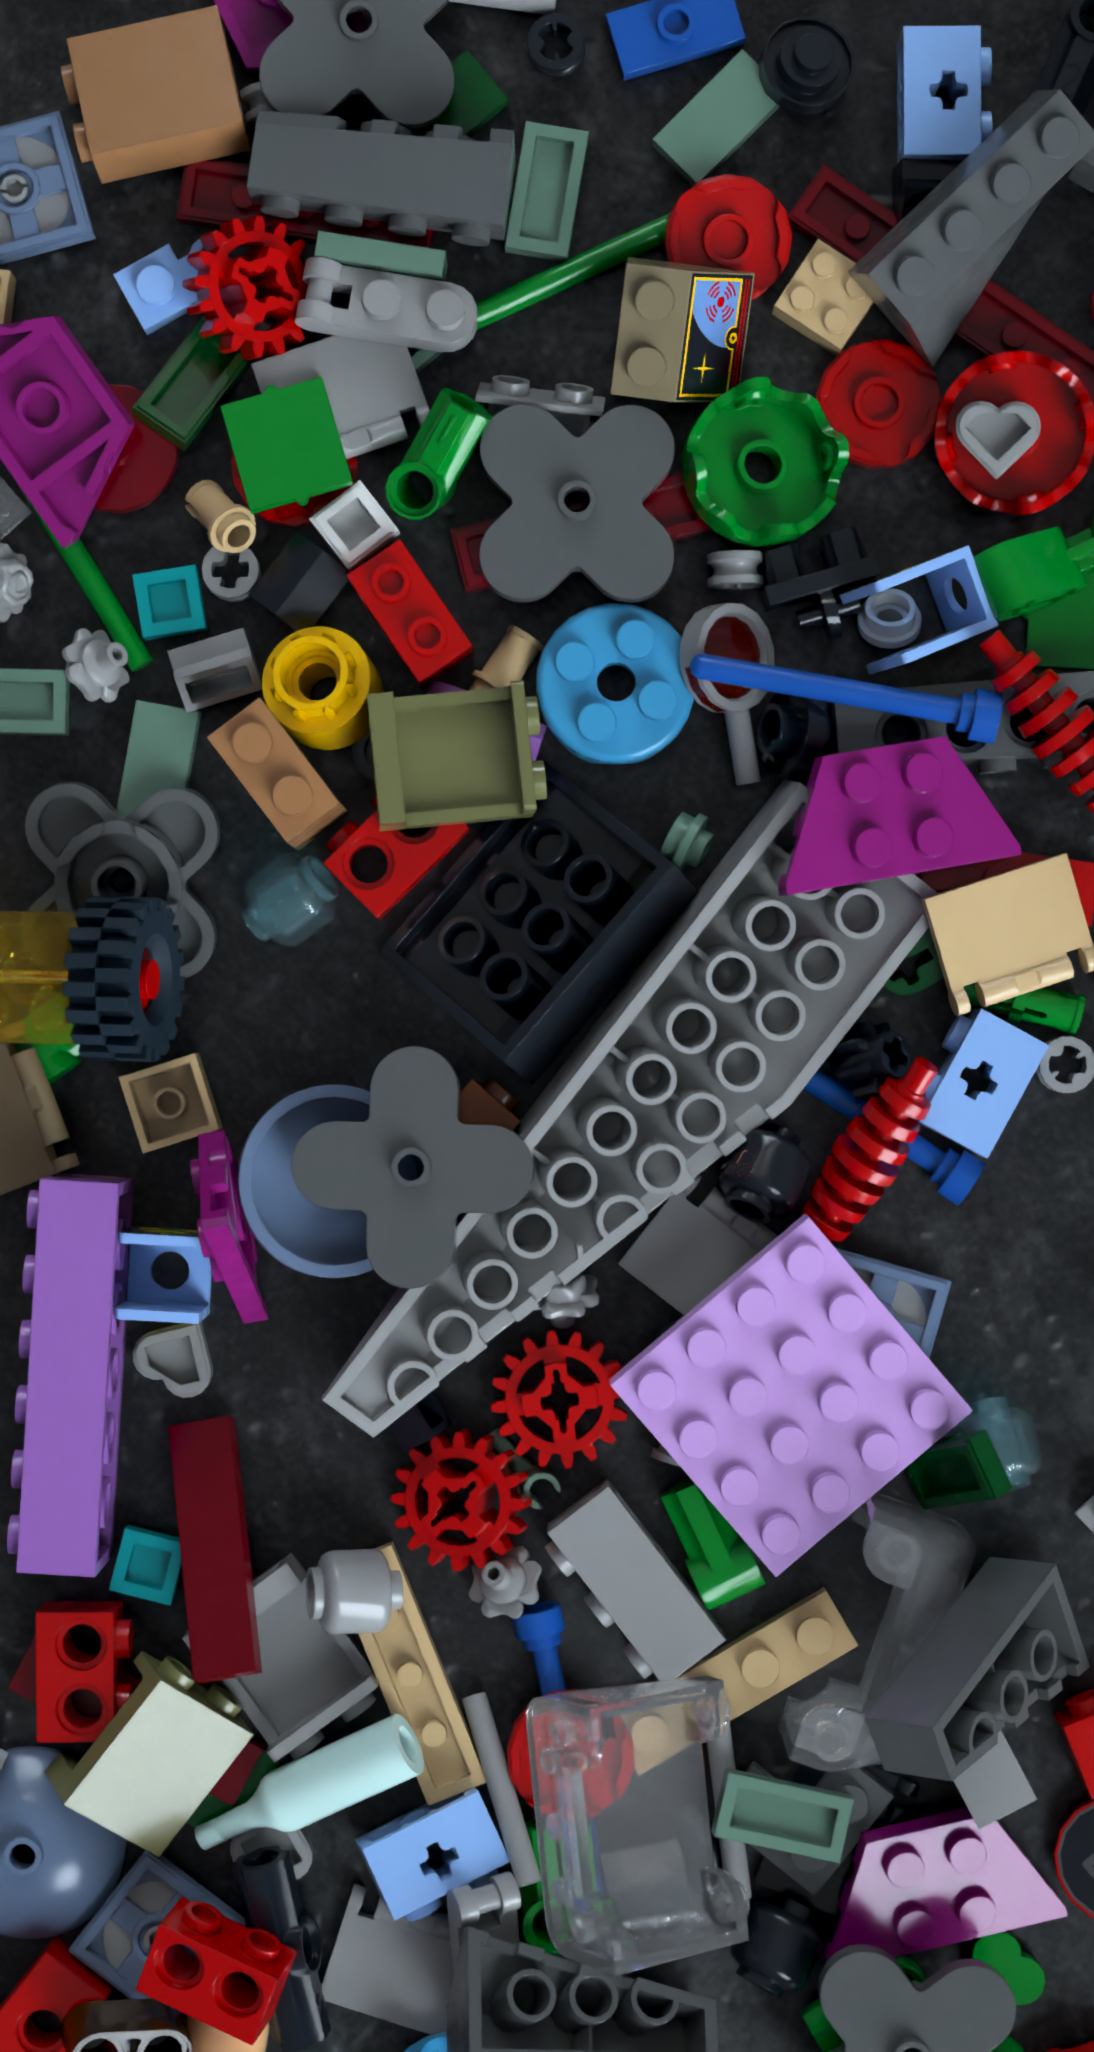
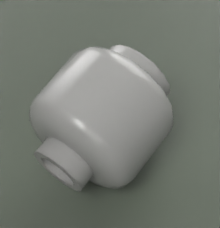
(353, 1591)

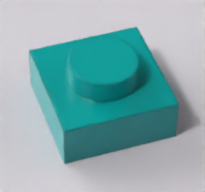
(170, 602)
(147, 1565)

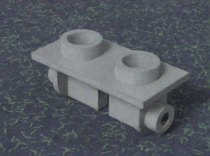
(569, 403)

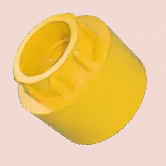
(303, 661)

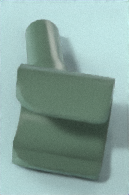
(523, 1464)

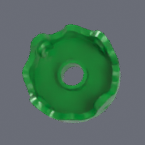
(797, 440)

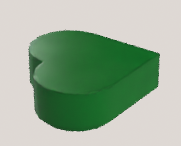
(1018, 1967)

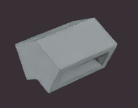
(215, 669)

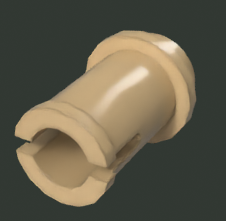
(228, 524)
(508, 660)

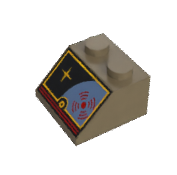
(681, 331)

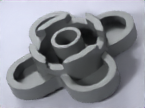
(390, 65)
(544, 541)
(158, 843)
(465, 1167)
(882, 2010)

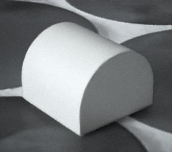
(354, 526)

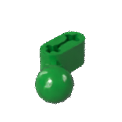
(1035, 570)

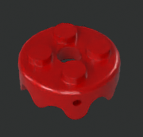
(1056, 458)

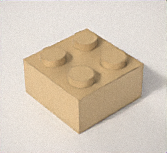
(824, 299)
(170, 1102)

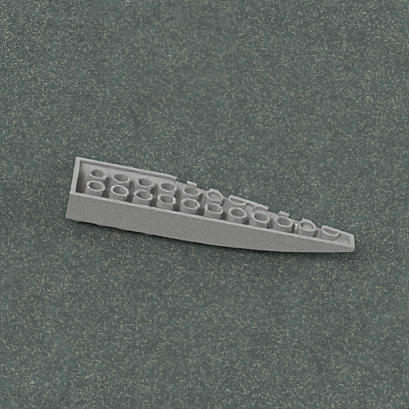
(666, 1081)

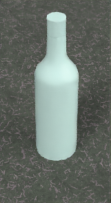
(323, 1782)

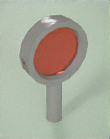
(733, 633)

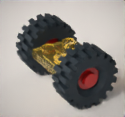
(93, 978)

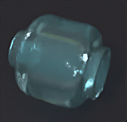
(290, 899)
(1012, 1435)

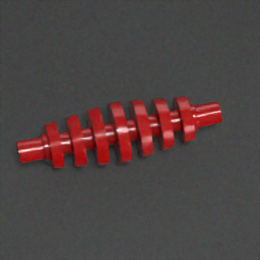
(1046, 711)
(870, 1152)

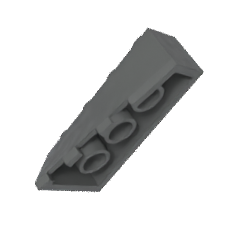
(383, 175)
(954, 240)
(979, 1671)
(538, 2002)

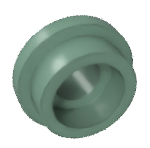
(688, 841)

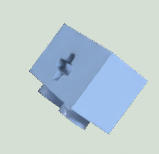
(935, 60)
(1009, 1065)
(399, 1852)

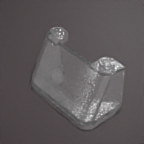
(929, 1566)
(630, 1824)

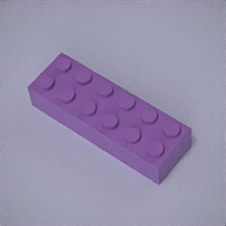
(72, 1375)

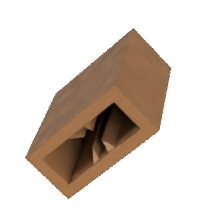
(155, 95)
(277, 775)

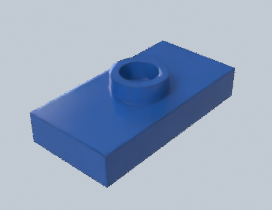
(672, 33)

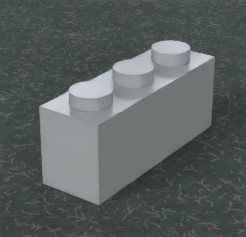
(633, 1584)

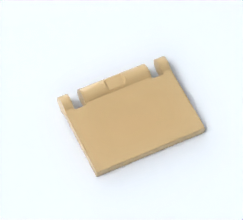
(1009, 932)

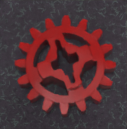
(228, 296)
(529, 1402)
(442, 1483)

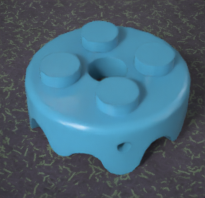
(576, 710)

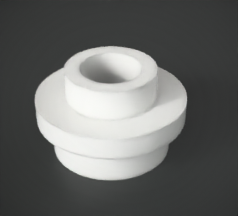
(889, 619)

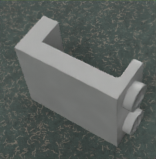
(305, 1671)

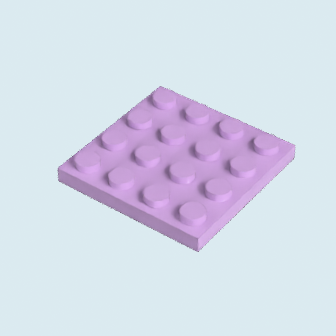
(790, 1395)

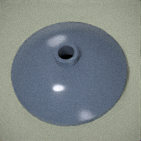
(276, 1212)
(74, 1856)

